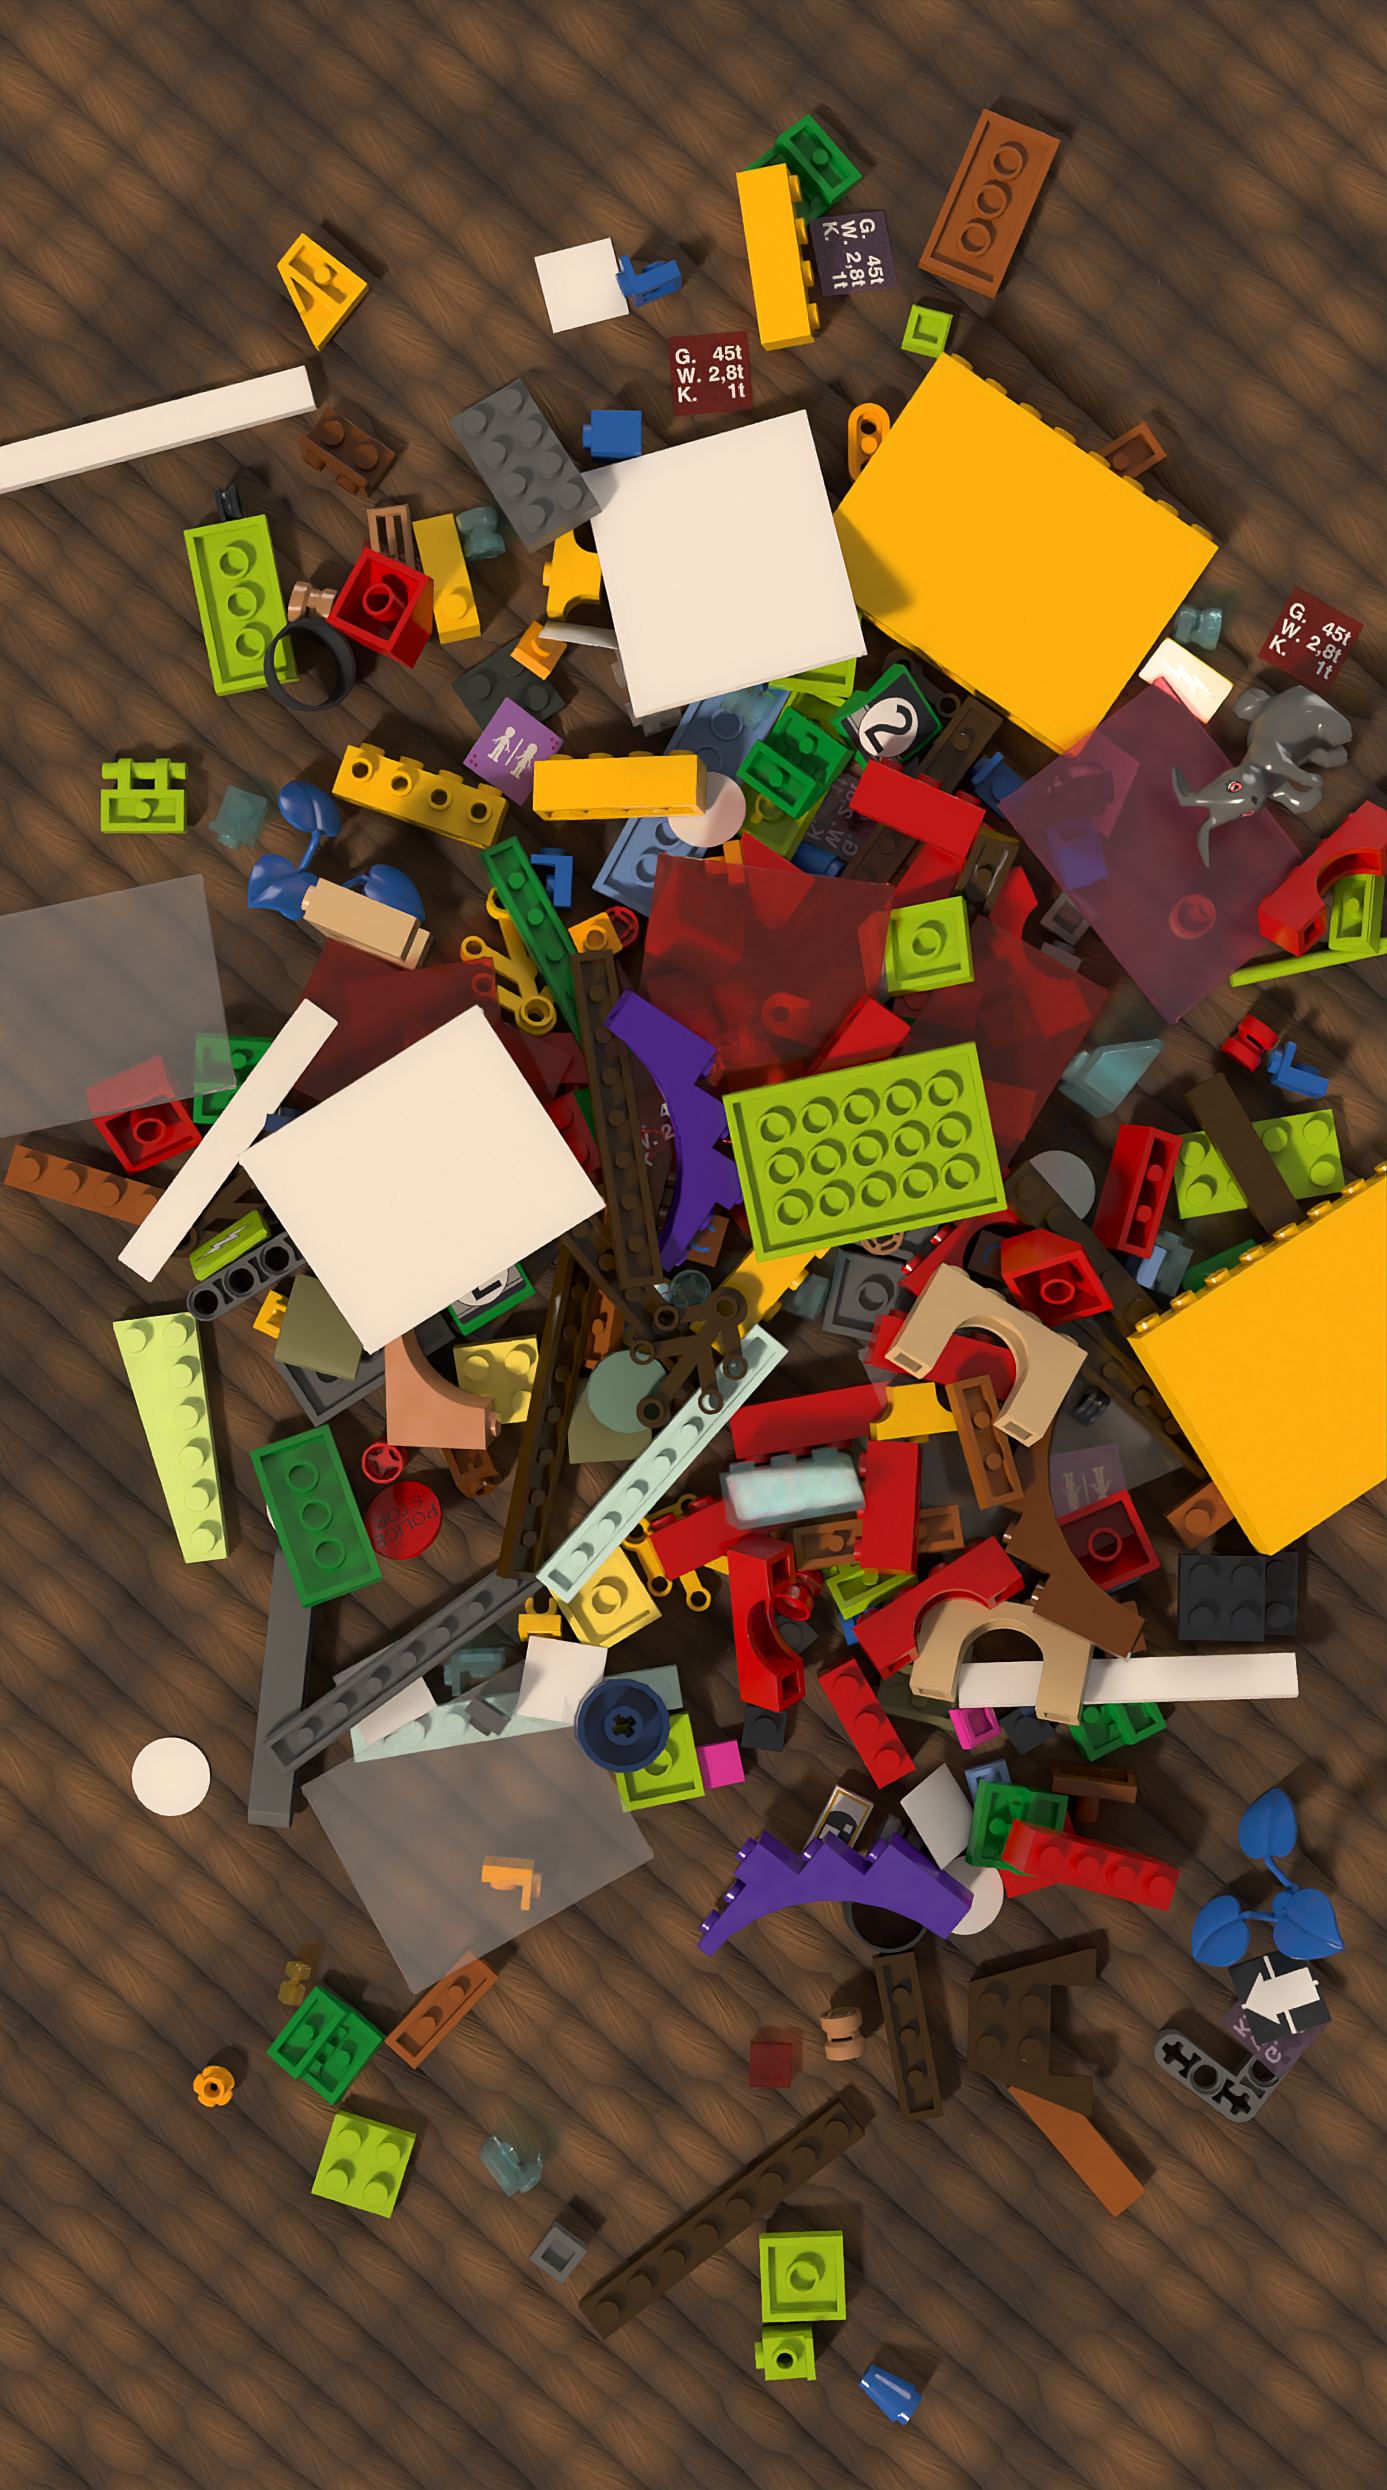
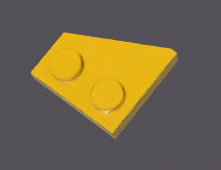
(320, 288)

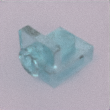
(239, 818)
(1173, 1263)
(807, 1298)
(479, 1662)
(502, 2164)

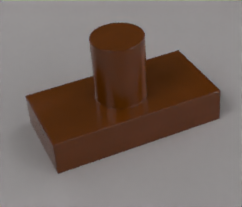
(1091, 1785)

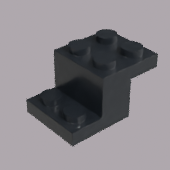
(1236, 1595)

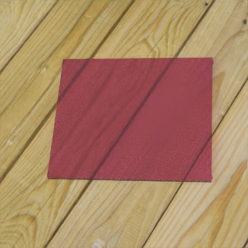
(1131, 856)

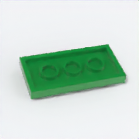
(315, 1516)

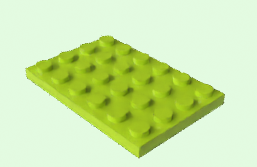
(865, 1151)

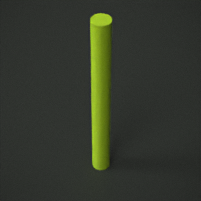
(1296, 965)

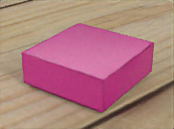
(974, 1725)
(720, 1763)

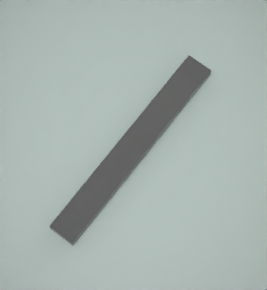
(394, 1670)

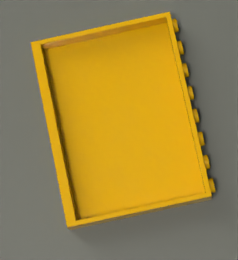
(1013, 555)
(1286, 1367)

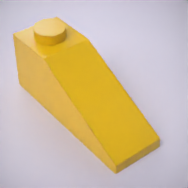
(444, 563)

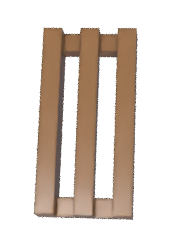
(389, 513)

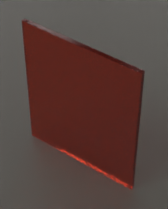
(758, 964)

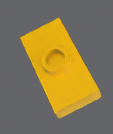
(572, 577)
(912, 1414)

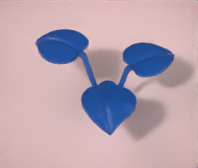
(280, 887)
(1303, 1918)

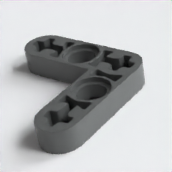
(1241, 2079)

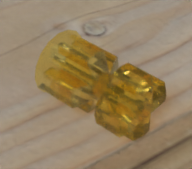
(292, 1991)

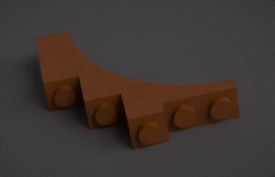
(1069, 1595)

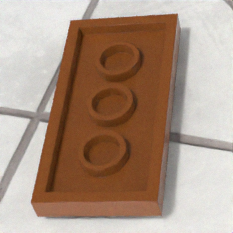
(989, 203)

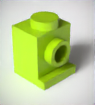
(790, 2339)

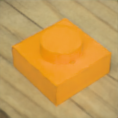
(536, 652)

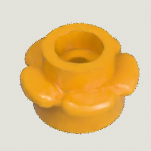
(216, 2075)

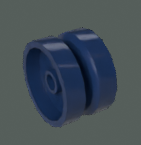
(645, 1732)

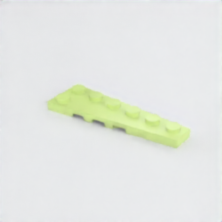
(173, 1402)

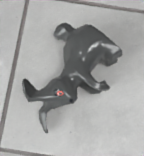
(1282, 736)

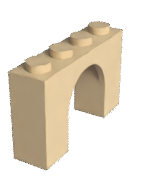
(367, 925)
(1043, 1358)
(957, 1623)

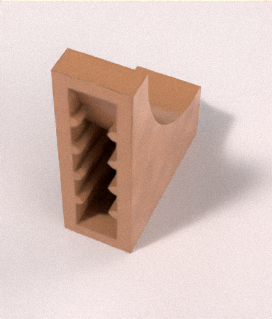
(429, 1409)

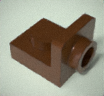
(473, 1471)

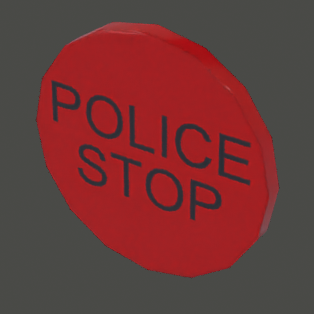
(403, 1520)

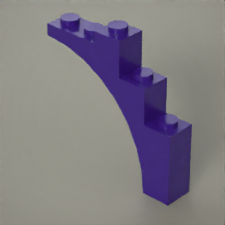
(698, 1120)
(891, 1878)

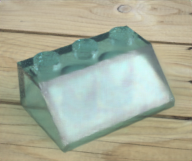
(1107, 1074)
(790, 1489)

